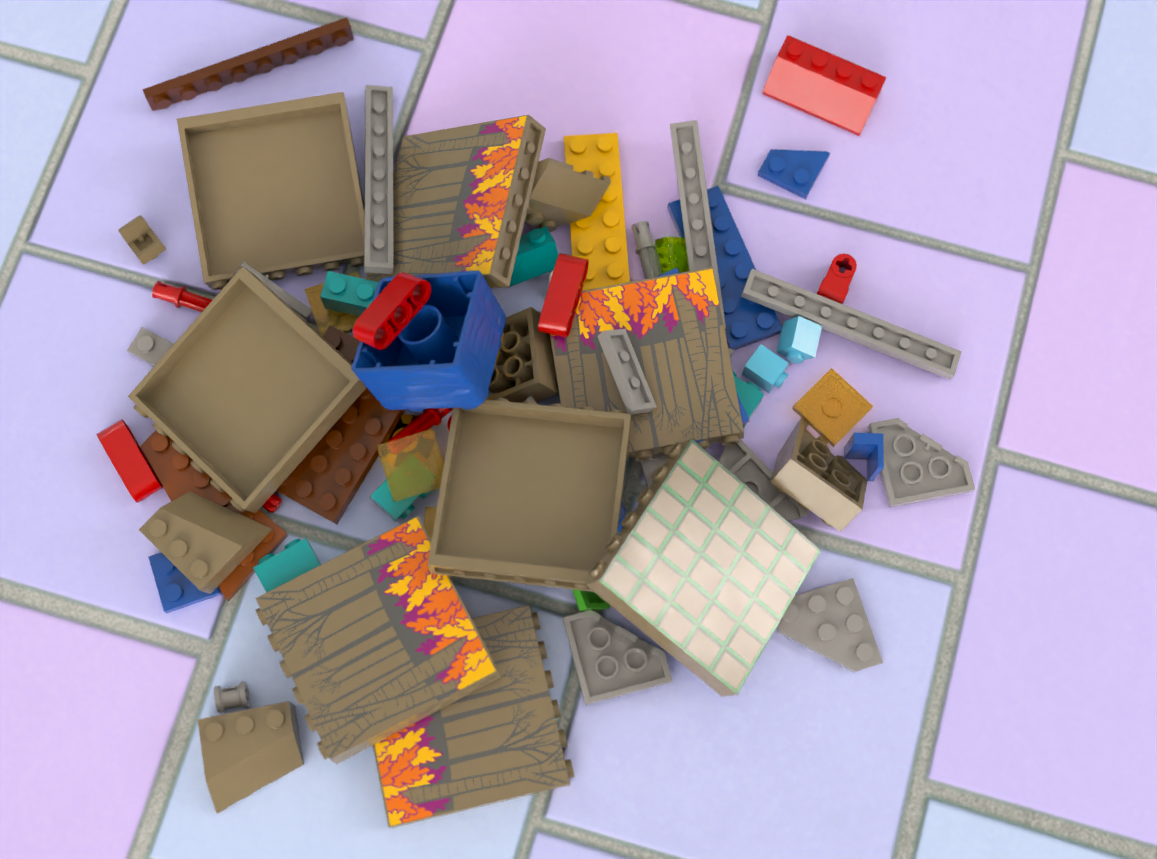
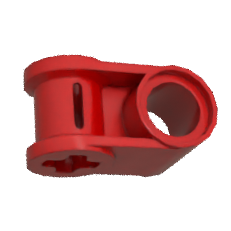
(836, 284)

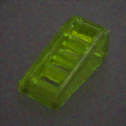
(672, 249)

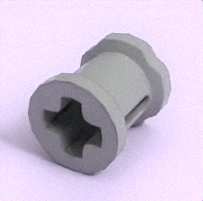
(231, 697)

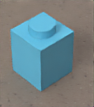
(799, 339)
(766, 369)

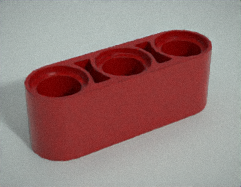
(563, 295)
(392, 310)
(129, 461)

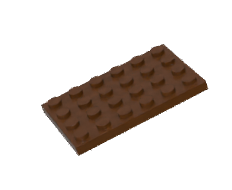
(346, 453)

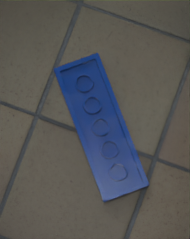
(744, 319)

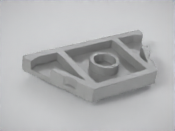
(755, 474)

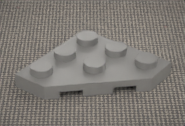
(918, 466)
(832, 625)
(612, 659)

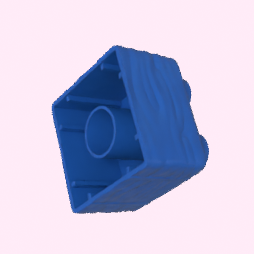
(443, 352)

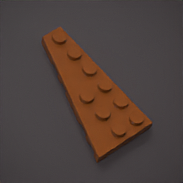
(180, 477)

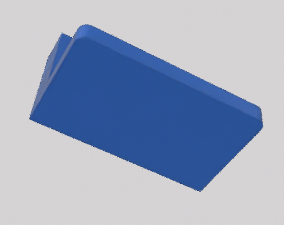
(867, 447)

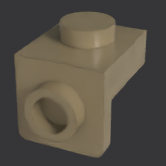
(142, 239)

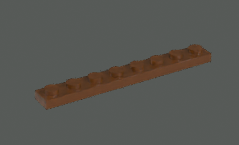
(248, 64)

